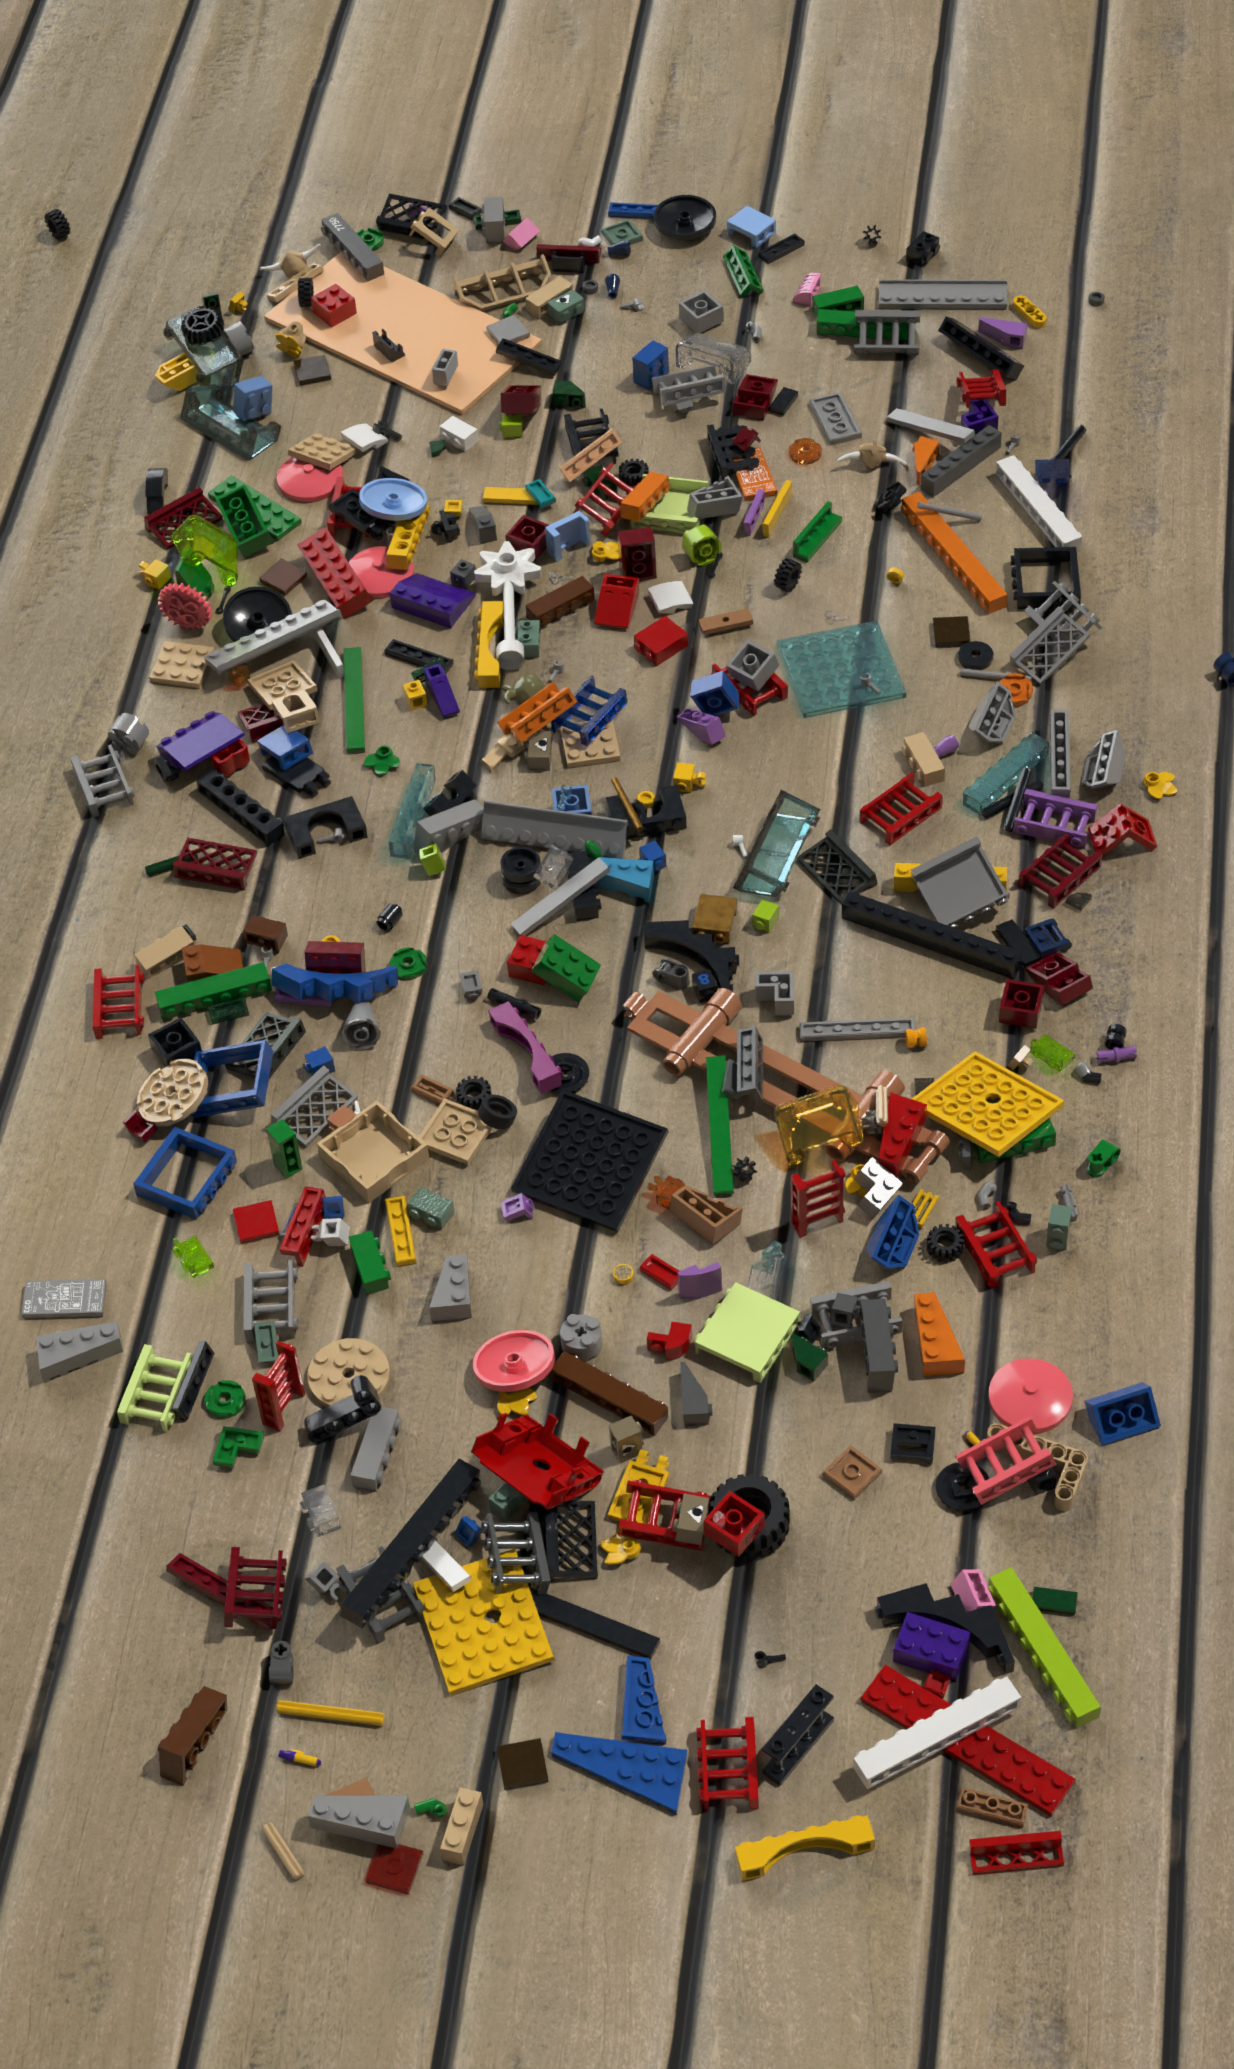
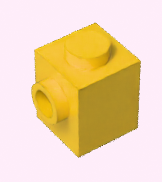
(415, 695)

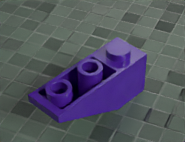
(441, 690)

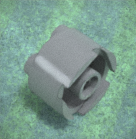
(239, 338)
(128, 733)
(581, 1336)

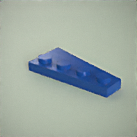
(640, 1707)

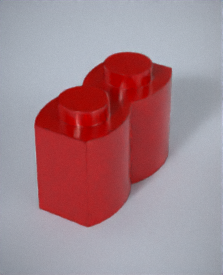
(231, 758)

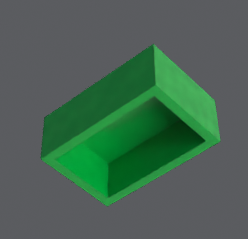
(566, 967)

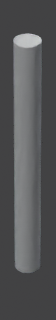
(950, 511)
(985, 674)

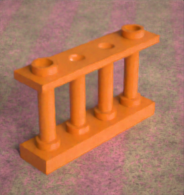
(537, 712)

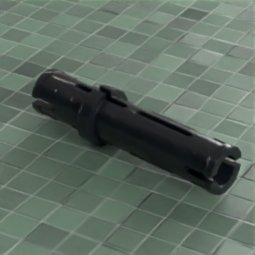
(522, 1005)

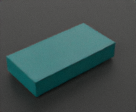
(540, 493)

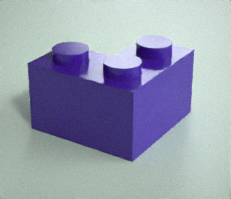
(979, 416)

